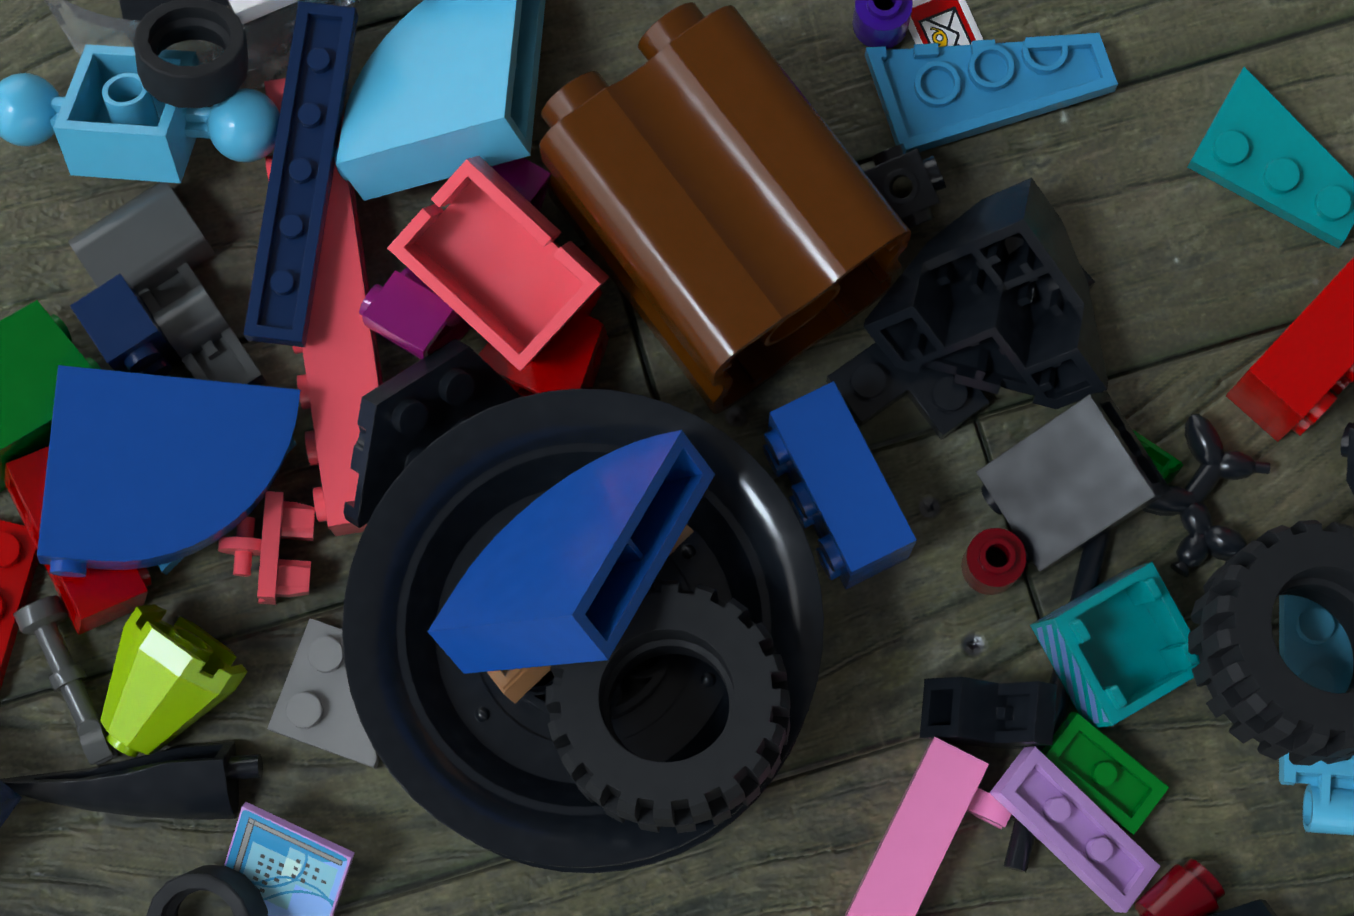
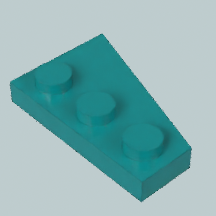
(1276, 163)

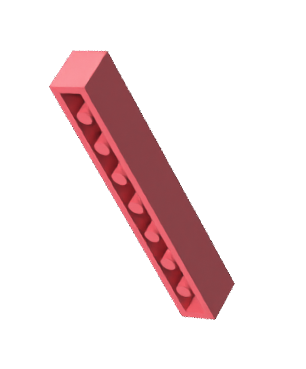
(339, 350)

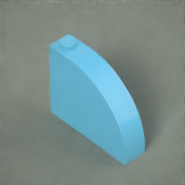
(441, 91)

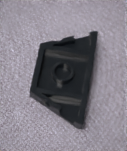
(413, 412)

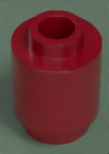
(981, 574)
(1182, 892)

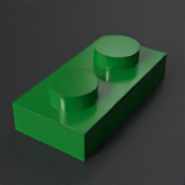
(1105, 772)

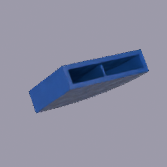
(155, 465)
(575, 561)

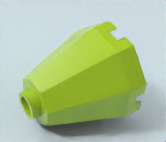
(164, 681)

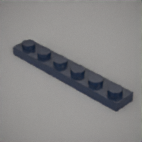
(301, 174)

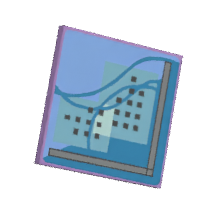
(288, 864)

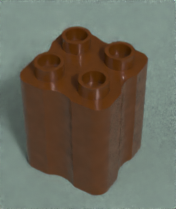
(719, 202)

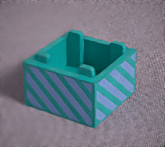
(1118, 646)

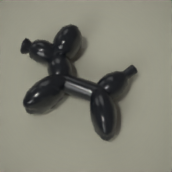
(1203, 537)

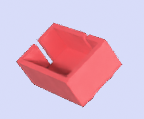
(497, 262)

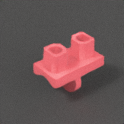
(276, 575)

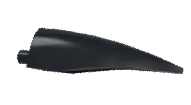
(170, 784)

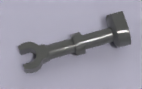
(42, 620)

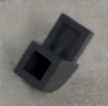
(988, 712)

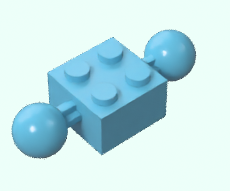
(122, 131)

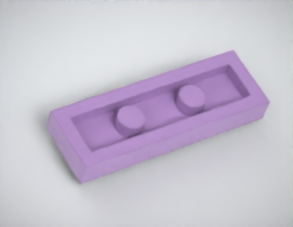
(1075, 829)

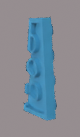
(965, 90)

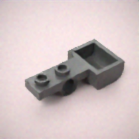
(155, 250)

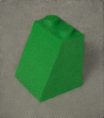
(29, 361)

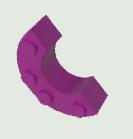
(411, 311)

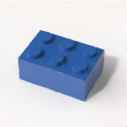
(837, 486)

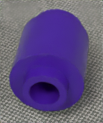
(881, 21)

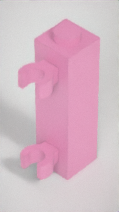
(923, 830)

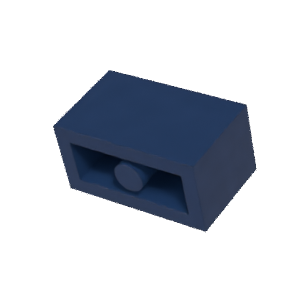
(124, 329)

